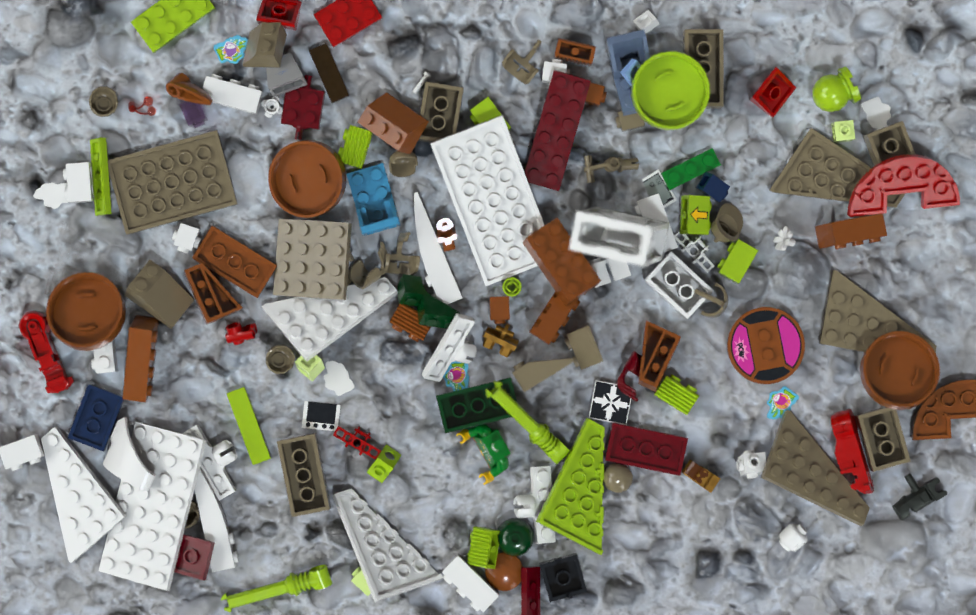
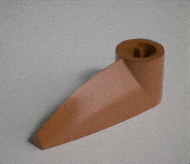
(184, 89)

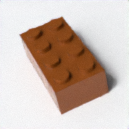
(564, 268)

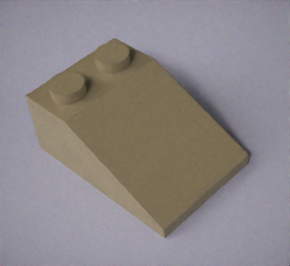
(159, 294)
(535, 372)

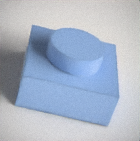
(629, 70)

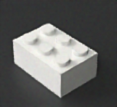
(676, 285)

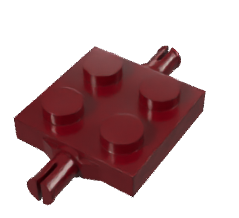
(303, 108)

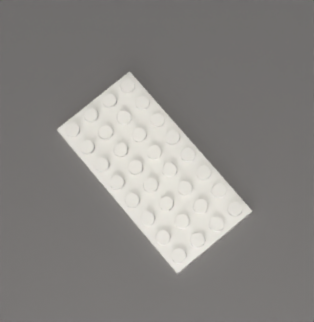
(490, 197)
(150, 537)

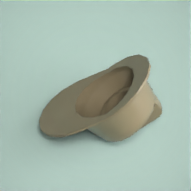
(727, 224)

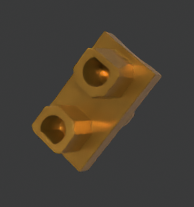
(502, 337)

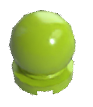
(834, 91)

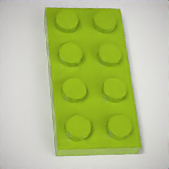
(169, 19)

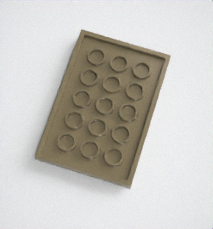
(171, 182)

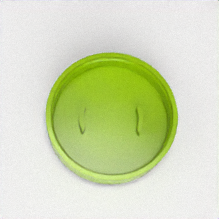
(670, 90)

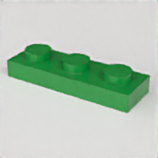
(690, 169)

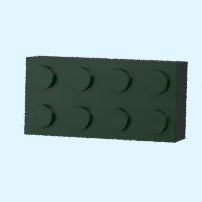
(472, 407)

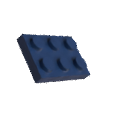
(96, 417)

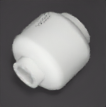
(793, 537)

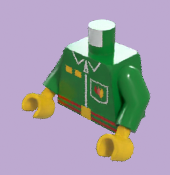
(491, 447)

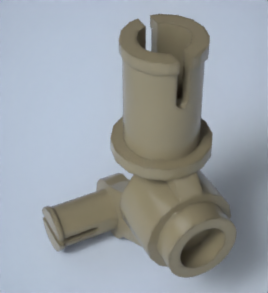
(610, 165)

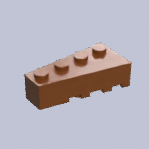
(552, 318)
(140, 358)

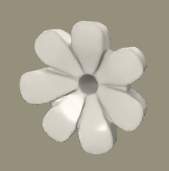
(784, 239)

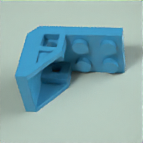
(373, 199)

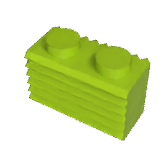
(355, 146)
(676, 394)
(483, 547)

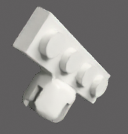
(451, 348)
(214, 463)
(534, 502)

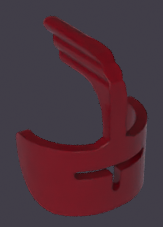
(632, 365)

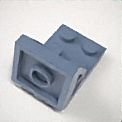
(620, 52)

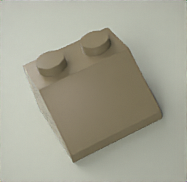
(265, 45)
(584, 348)

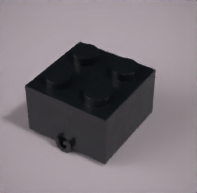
(563, 577)

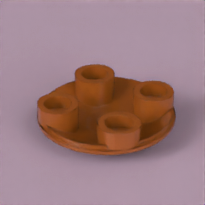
(506, 573)

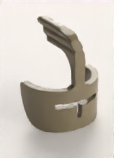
(512, 67)
(410, 268)
(358, 271)
(723, 304)

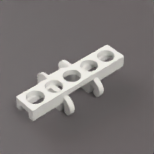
(700, 253)

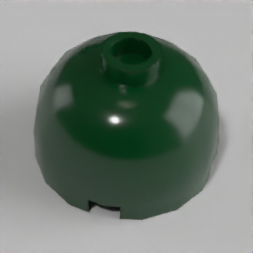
(515, 537)

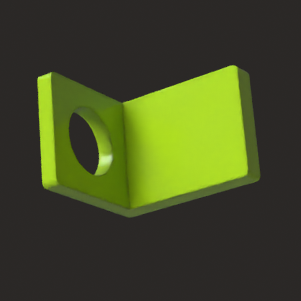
(382, 465)

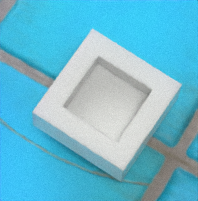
(646, 21)

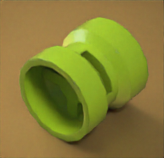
(511, 287)

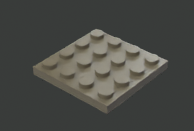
(312, 259)

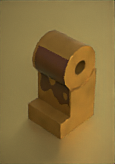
(701, 476)

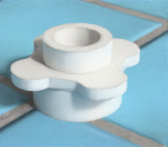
(267, 104)

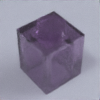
(193, 114)

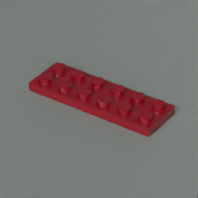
(556, 130)

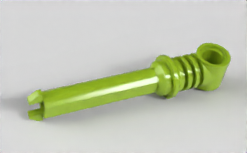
(538, 433)
(294, 584)

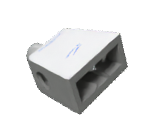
(286, 77)

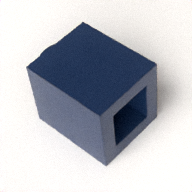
(713, 187)

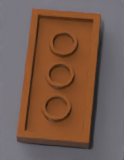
(234, 261)

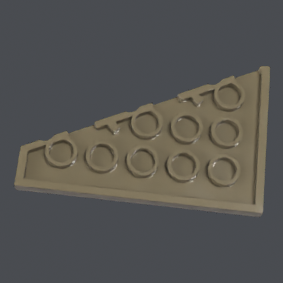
(823, 171)
(856, 318)
(806, 471)

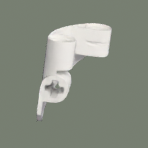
(124, 461)

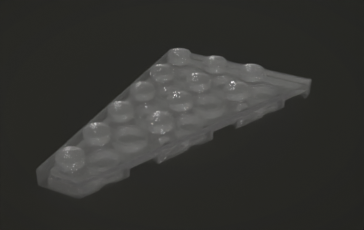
(78, 255)

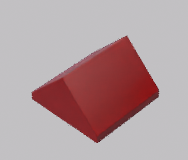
(280, 11)
(773, 92)

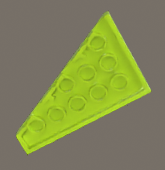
(576, 497)

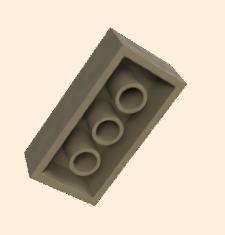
(707, 50)
(303, 475)

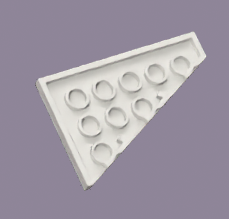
(318, 322)
(81, 500)
(384, 557)

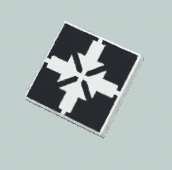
(609, 403)

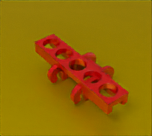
(363, 442)

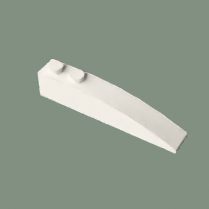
(433, 258)
(215, 526)

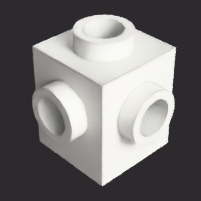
(751, 464)

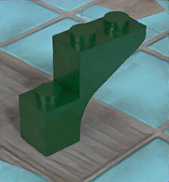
(430, 310)

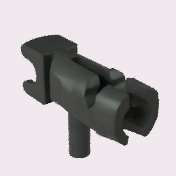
(918, 497)

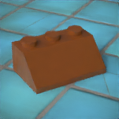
(393, 122)

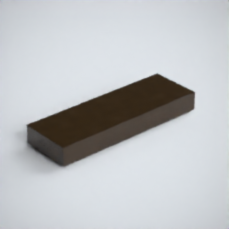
(329, 73)

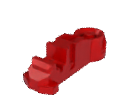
(36, 330)
(850, 451)

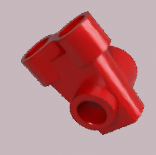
(238, 334)

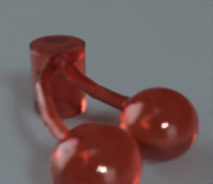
(148, 101)

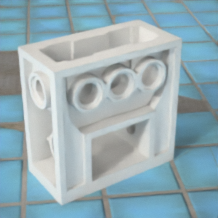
(619, 236)

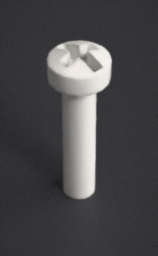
(422, 81)

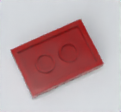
(346, 18)

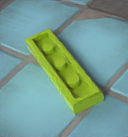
(100, 176)
(248, 425)

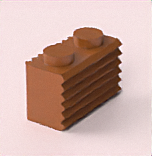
(574, 52)
(407, 319)

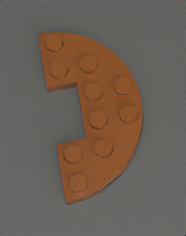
(948, 402)

